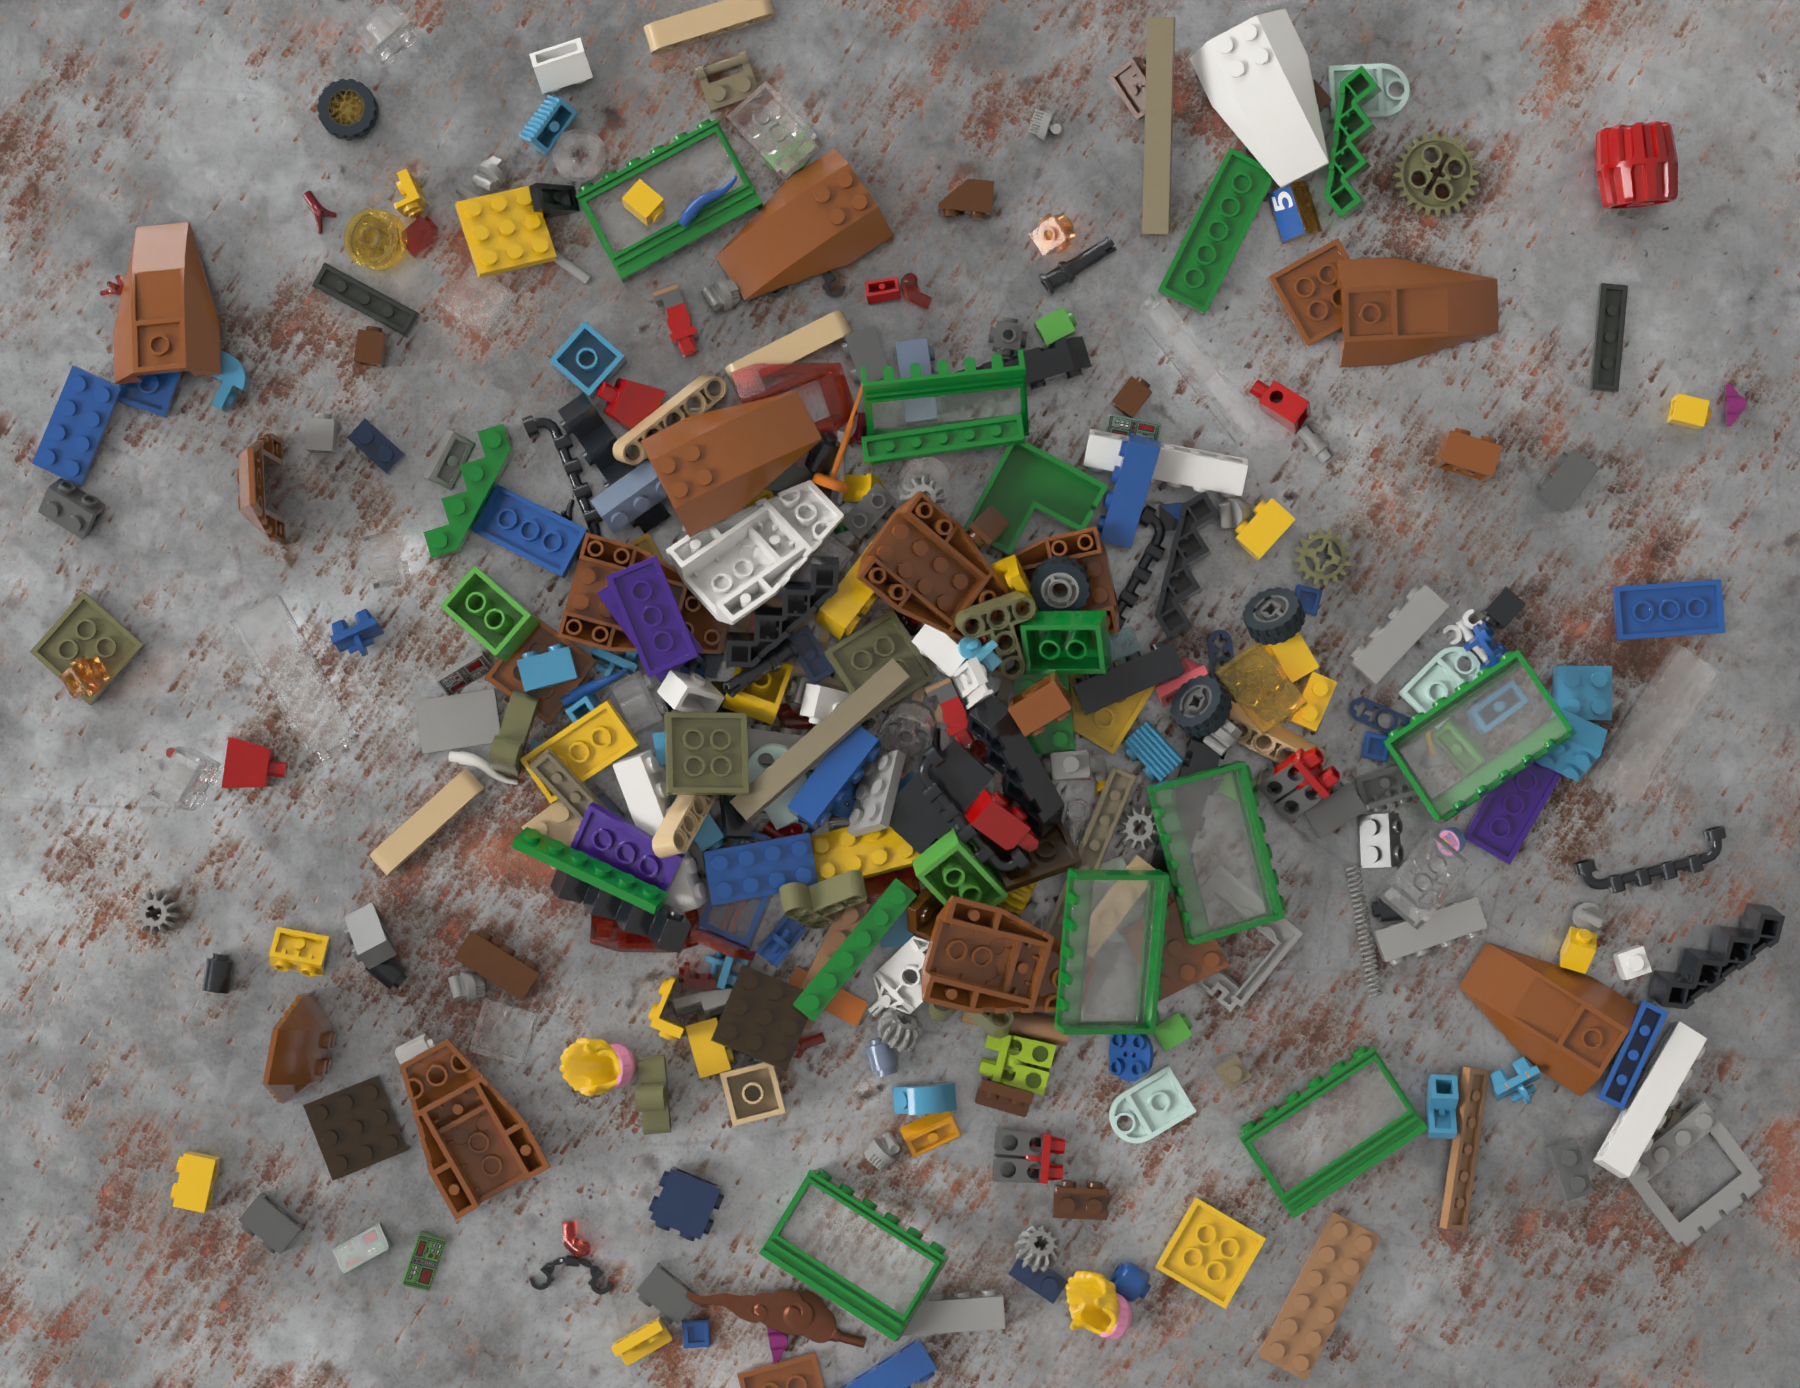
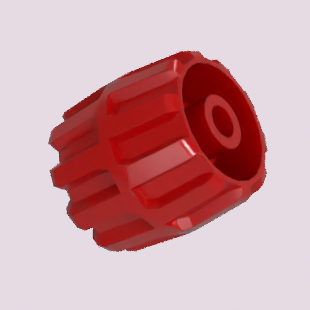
(1636, 165)

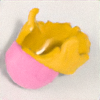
(596, 1066)
(1097, 1305)

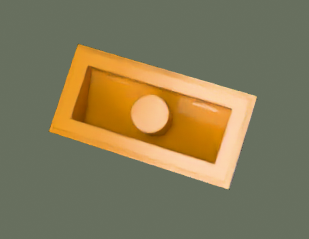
(930, 1132)

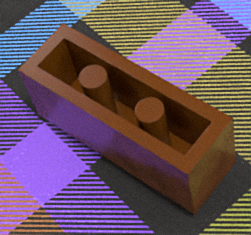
(498, 964)

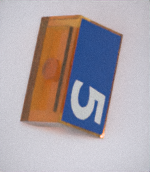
(1294, 211)

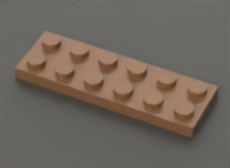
(1319, 1295)

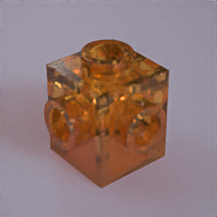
(1053, 234)
(85, 677)

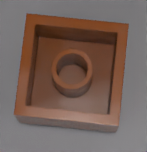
(1468, 454)
(1040, 705)

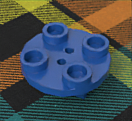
(1484, 639)
(1123, 1059)

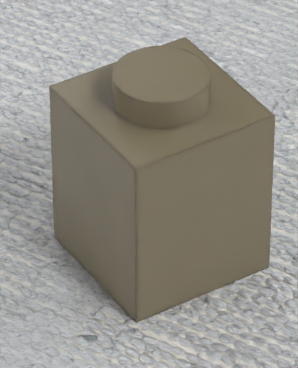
(1232, 1072)

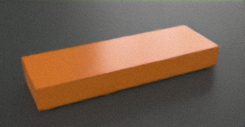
(843, 1004)

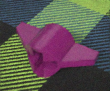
(1733, 404)
(778, 1342)

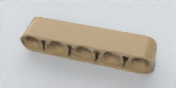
(705, 23)
(798, 344)
(678, 407)
(1273, 747)
(427, 821)
(681, 824)

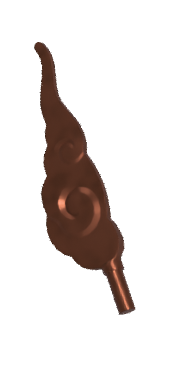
(785, 1312)

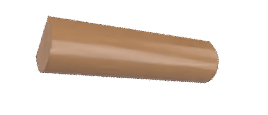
(1033, 1026)

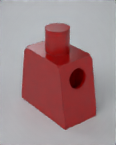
(629, 401)
(1289, 412)
(250, 765)

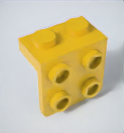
(668, 1028)

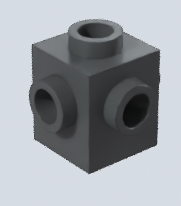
(1005, 347)

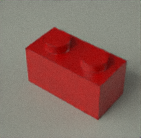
(882, 290)

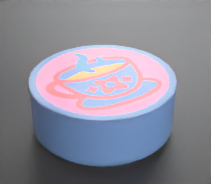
(1454, 838)

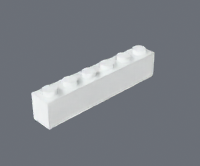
(1174, 464)
(648, 807)
(1650, 1100)

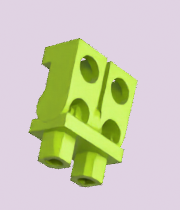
(1011, 1060)

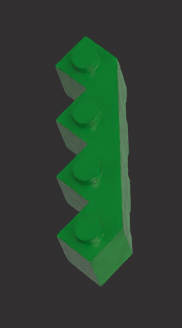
(1349, 129)
(465, 507)

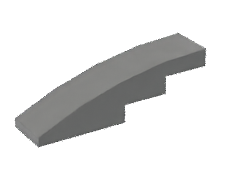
(710, 1002)

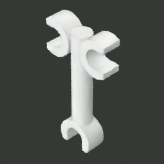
(1462, 629)

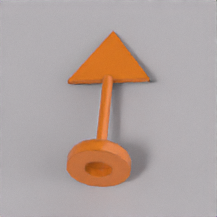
(831, 481)

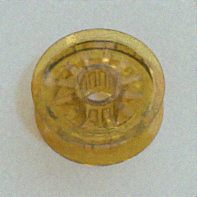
(378, 223)

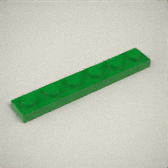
(943, 439)
(590, 870)
(854, 949)

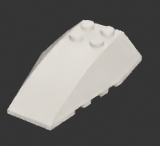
(1266, 94)
(754, 551)

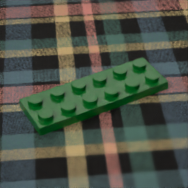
(1216, 231)

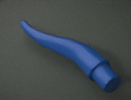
(697, 204)
(590, 687)

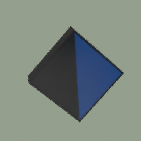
(1170, 515)

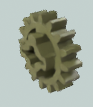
(1334, 560)

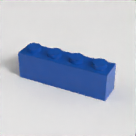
(1129, 491)
(833, 777)
(1632, 1055)
(898, 1369)

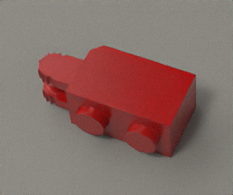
(1000, 822)

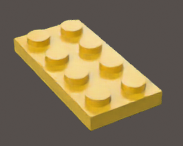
(586, 744)
(870, 853)

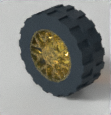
(347, 109)

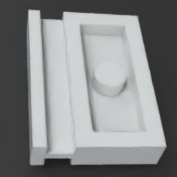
(971, 682)

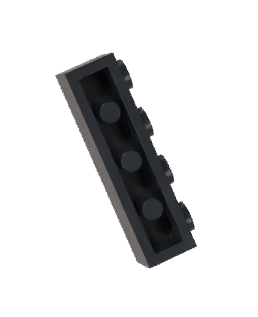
(1128, 678)

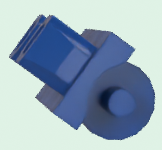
(357, 636)
(781, 940)

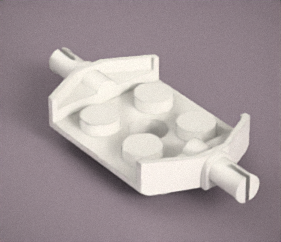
(891, 983)

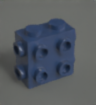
(685, 1203)

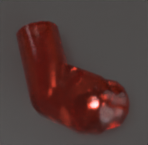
(912, 293)
(791, 719)
(978, 749)
(571, 1242)

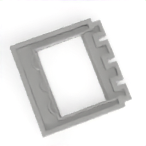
(1284, 936)
(1672, 1144)

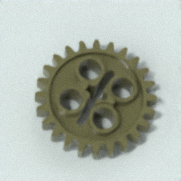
(1456, 185)

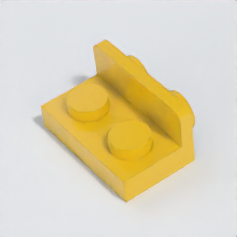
(415, 198)
(1013, 576)
(298, 951)
(642, 1341)

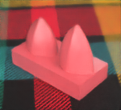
(1167, 689)

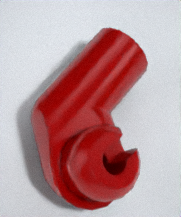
(770, 830)

